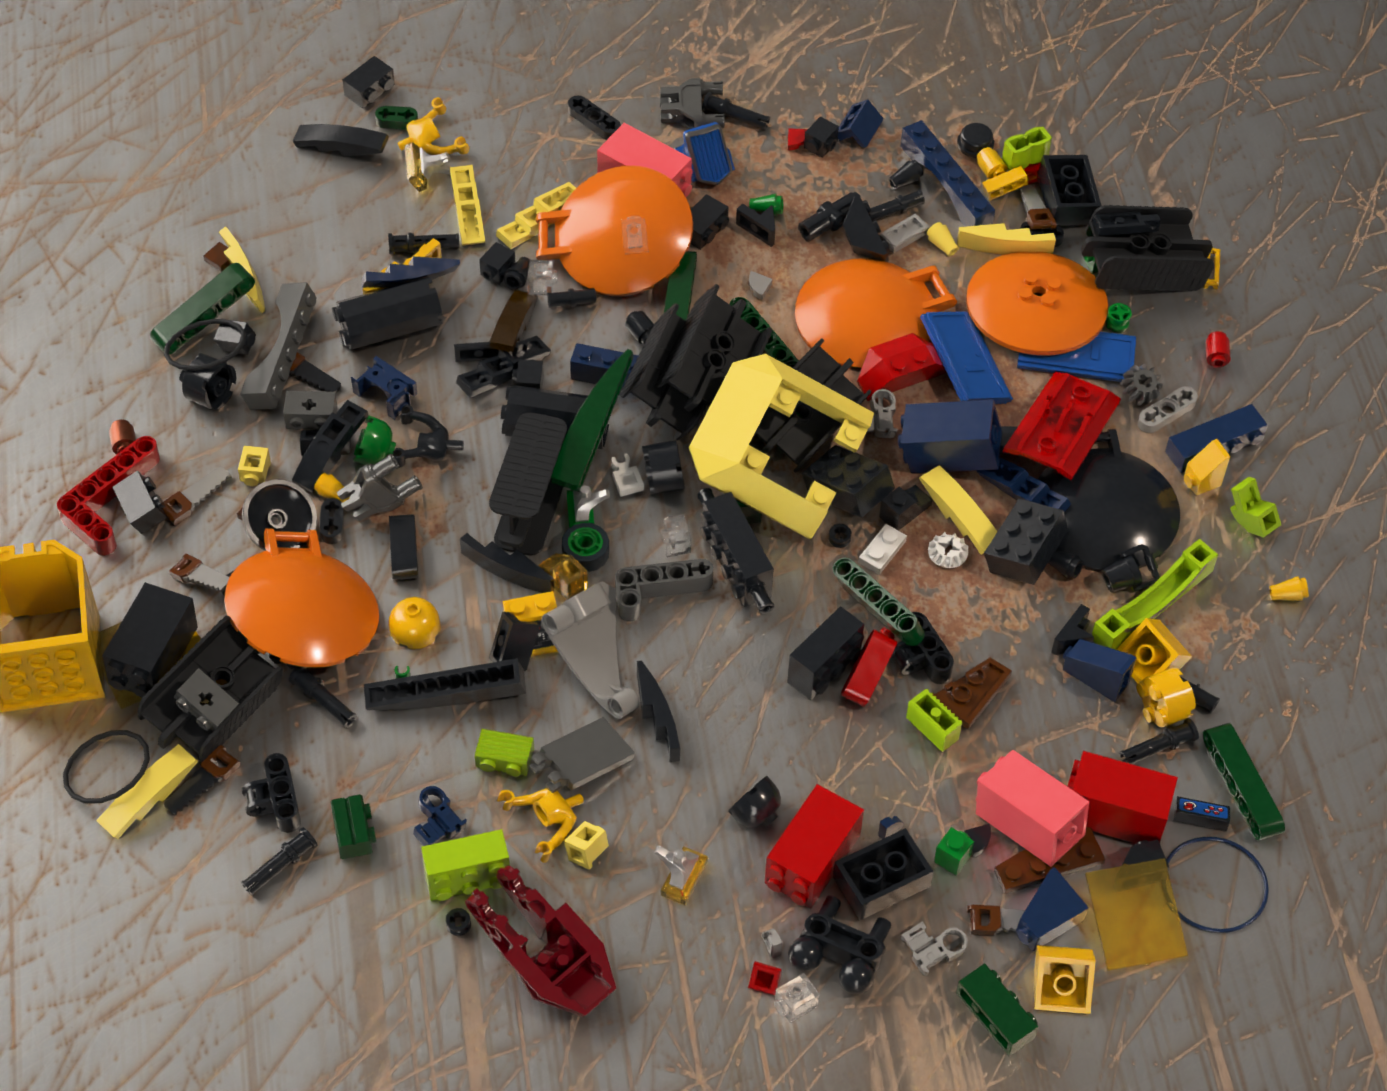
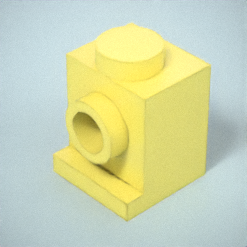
(254, 470)
(586, 844)

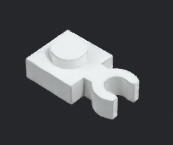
(625, 477)

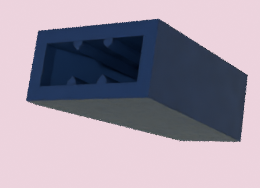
(1100, 667)
(1051, 912)

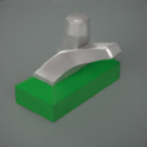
(581, 504)

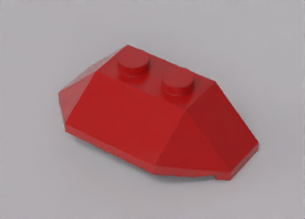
(899, 364)

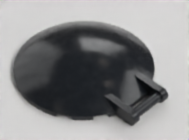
(1115, 506)

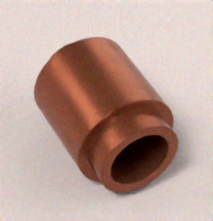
(121, 435)

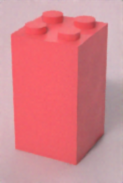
(634, 148)
(1031, 807)

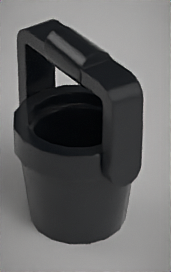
(1126, 572)

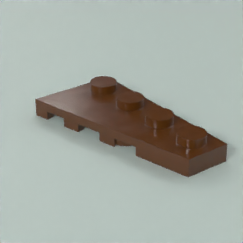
(1028, 870)

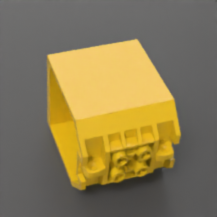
(52, 667)

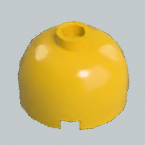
(414, 623)

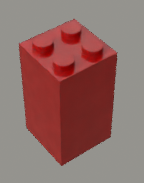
(1123, 797)
(810, 845)

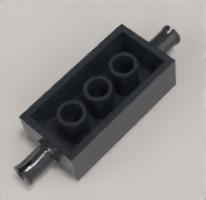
(737, 550)

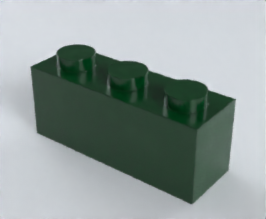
(997, 1009)

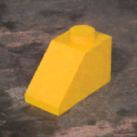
(1207, 468)

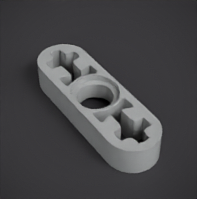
(1162, 418)

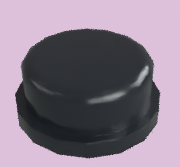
(975, 138)

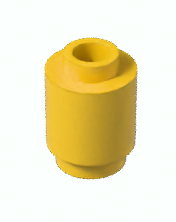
(991, 163)

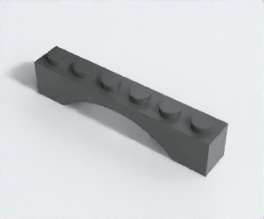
(266, 382)

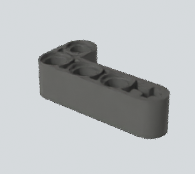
(693, 577)

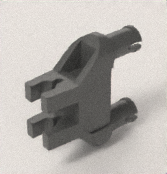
(684, 106)
(374, 491)

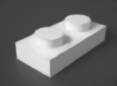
(882, 549)

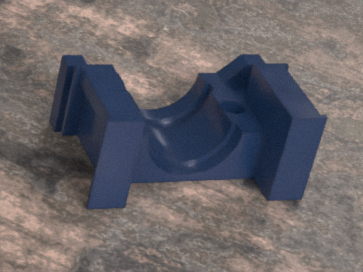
(393, 383)

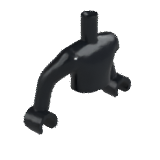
(430, 445)

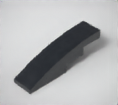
(346, 139)
(500, 368)
(512, 568)
(655, 706)

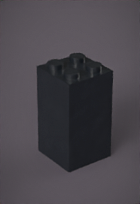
(149, 639)

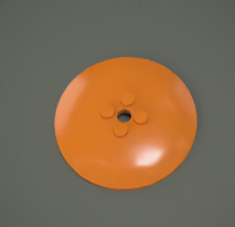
(1056, 323)

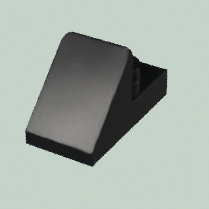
(758, 225)
(1073, 631)

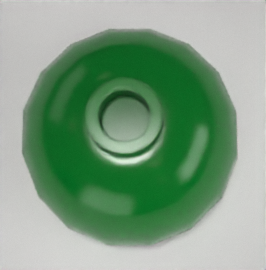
(374, 442)

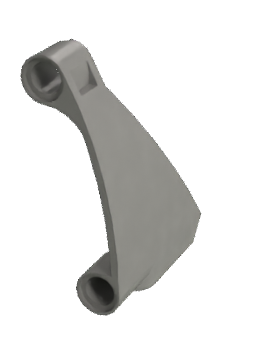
(586, 639)

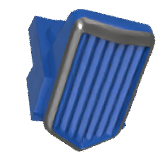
(708, 152)

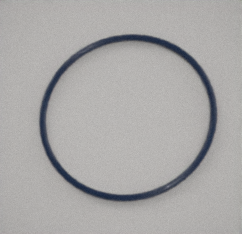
(1266, 890)

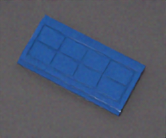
(965, 357)
(1103, 358)

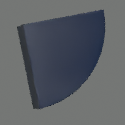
(889, 826)

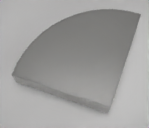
(759, 284)
(773, 942)

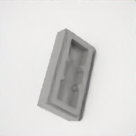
(905, 233)

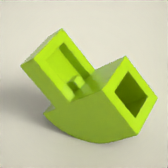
(1251, 512)

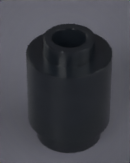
(639, 326)

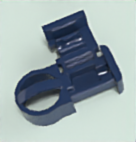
(440, 818)

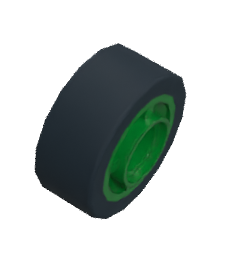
(588, 536)

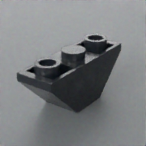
(863, 231)

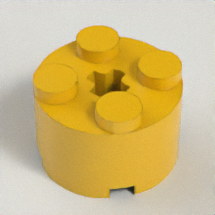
(1166, 698)

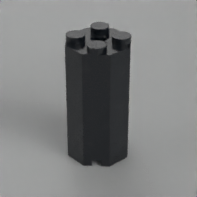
(387, 313)
(543, 402)

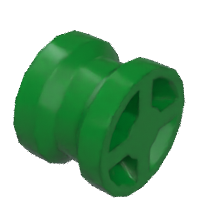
(1118, 318)

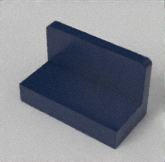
(860, 123)

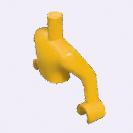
(424, 132)
(550, 809)

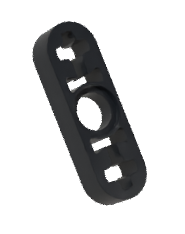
(589, 110)

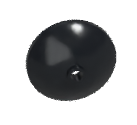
(280, 500)

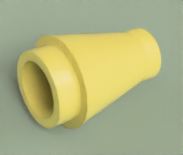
(942, 238)

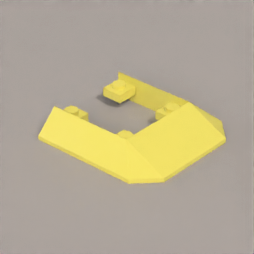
(732, 465)

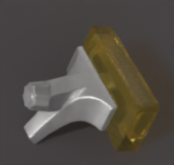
(422, 165)
(685, 871)

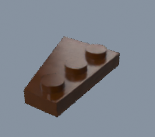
(974, 691)

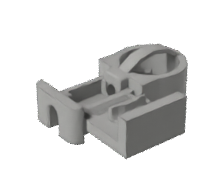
(882, 416)
(932, 952)

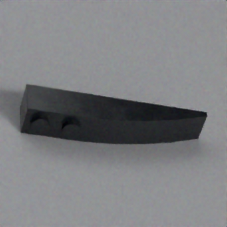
(448, 687)

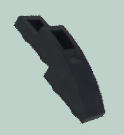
(328, 443)

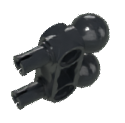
(841, 945)

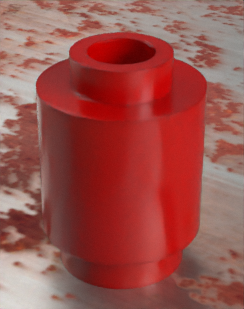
(1217, 349)

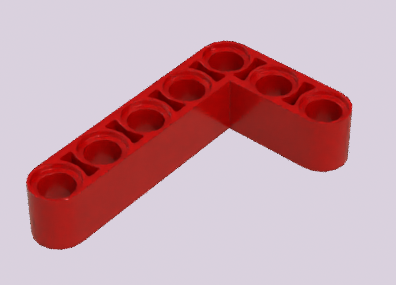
(80, 503)

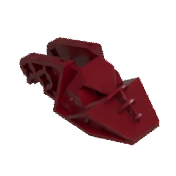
(573, 965)

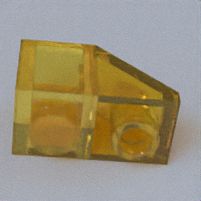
(568, 574)

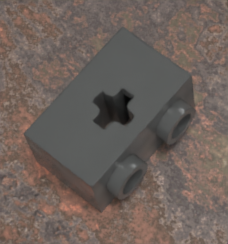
(308, 409)
(201, 688)

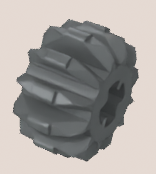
(1141, 393)

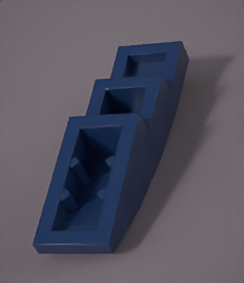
(416, 269)
(1019, 485)

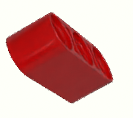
(868, 668)

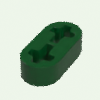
(396, 117)

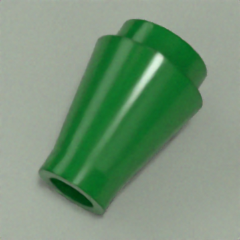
(763, 203)

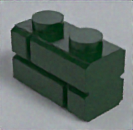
(351, 826)

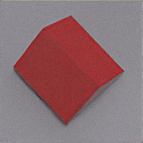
(765, 978)

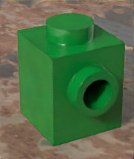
(954, 851)

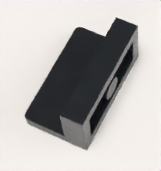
(514, 640)

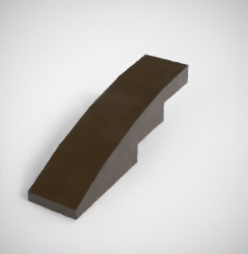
(513, 321)

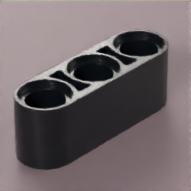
(403, 546)

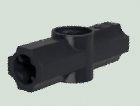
(827, 217)

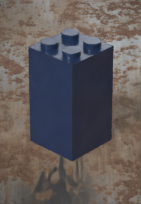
(951, 435)

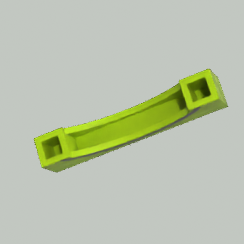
(1181, 577)

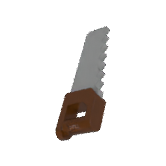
(1037, 214)
(193, 495)
(194, 571)
(998, 919)

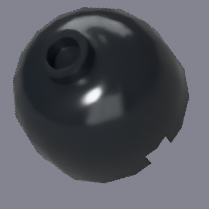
(757, 805)

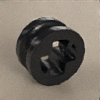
(840, 528)
(466, 924)

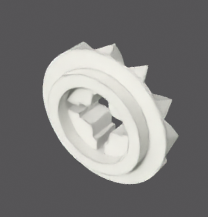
(955, 557)

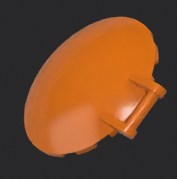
(591, 230)
(865, 305)
(301, 603)

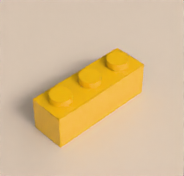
(1005, 183)

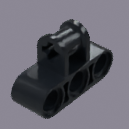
(918, 657)
(267, 794)

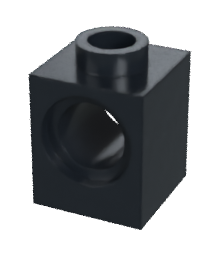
(496, 262)

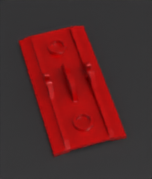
(1063, 423)

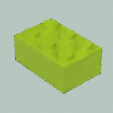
(464, 864)

